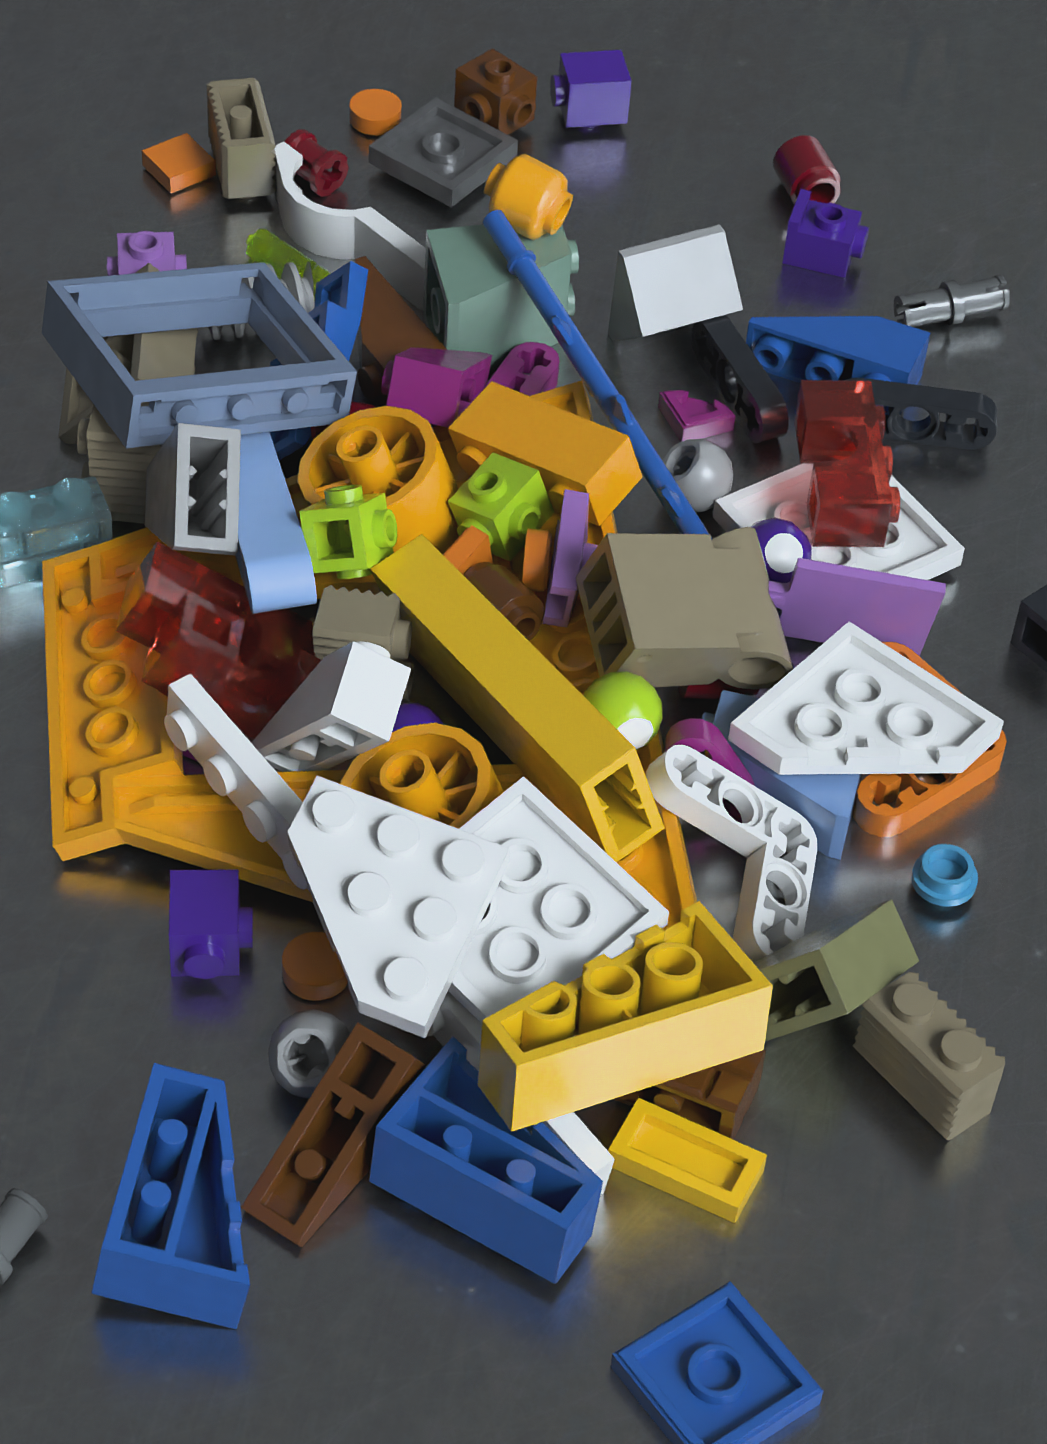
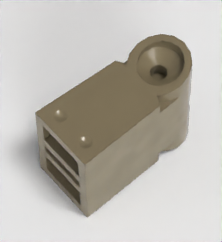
(684, 609)

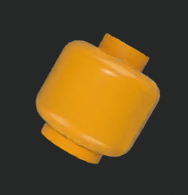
(529, 195)

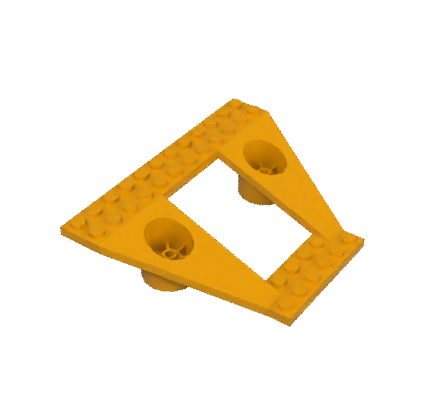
(124, 778)

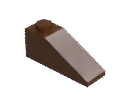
(384, 331)
(332, 1136)

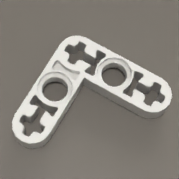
(694, 790)

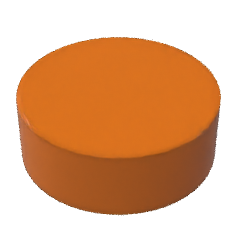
(375, 111)
(537, 559)
(312, 967)

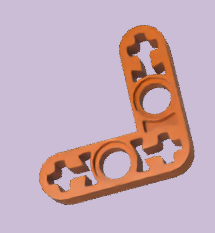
(917, 798)

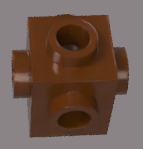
(496, 91)

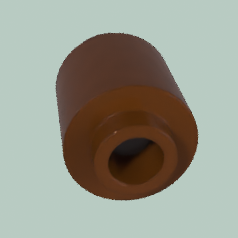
(509, 596)

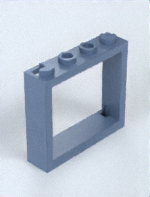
(305, 391)

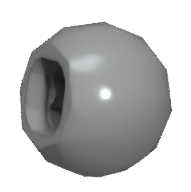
(700, 471)
(304, 1050)

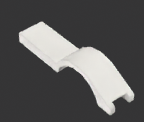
(348, 233)

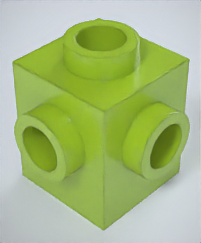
(502, 502)
(348, 531)

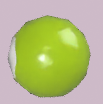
(628, 705)

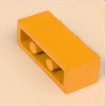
(559, 444)

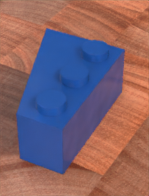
(465, 1167)

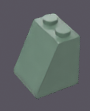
(475, 299)

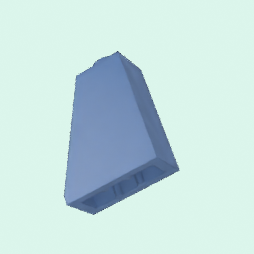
(820, 798)

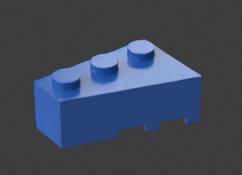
(176, 1208)

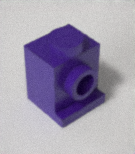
(823, 236)

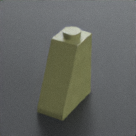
(835, 968)

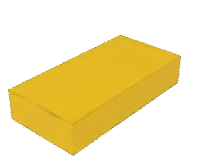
(687, 1160)

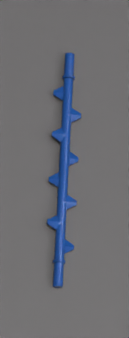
(614, 406)

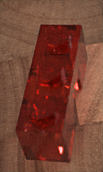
(851, 471)
(164, 578)
(207, 643)

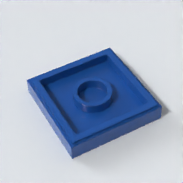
(716, 1374)

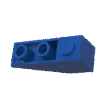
(838, 348)

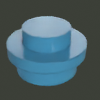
(945, 875)

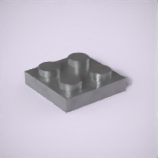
(442, 151)

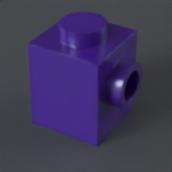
(592, 88)
(207, 923)

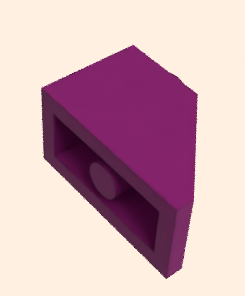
(435, 382)

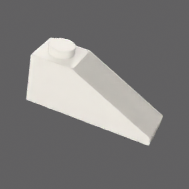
(336, 711)

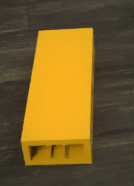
(521, 700)

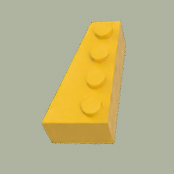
(626, 1024)

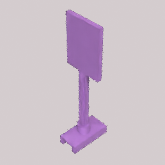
(811, 604)

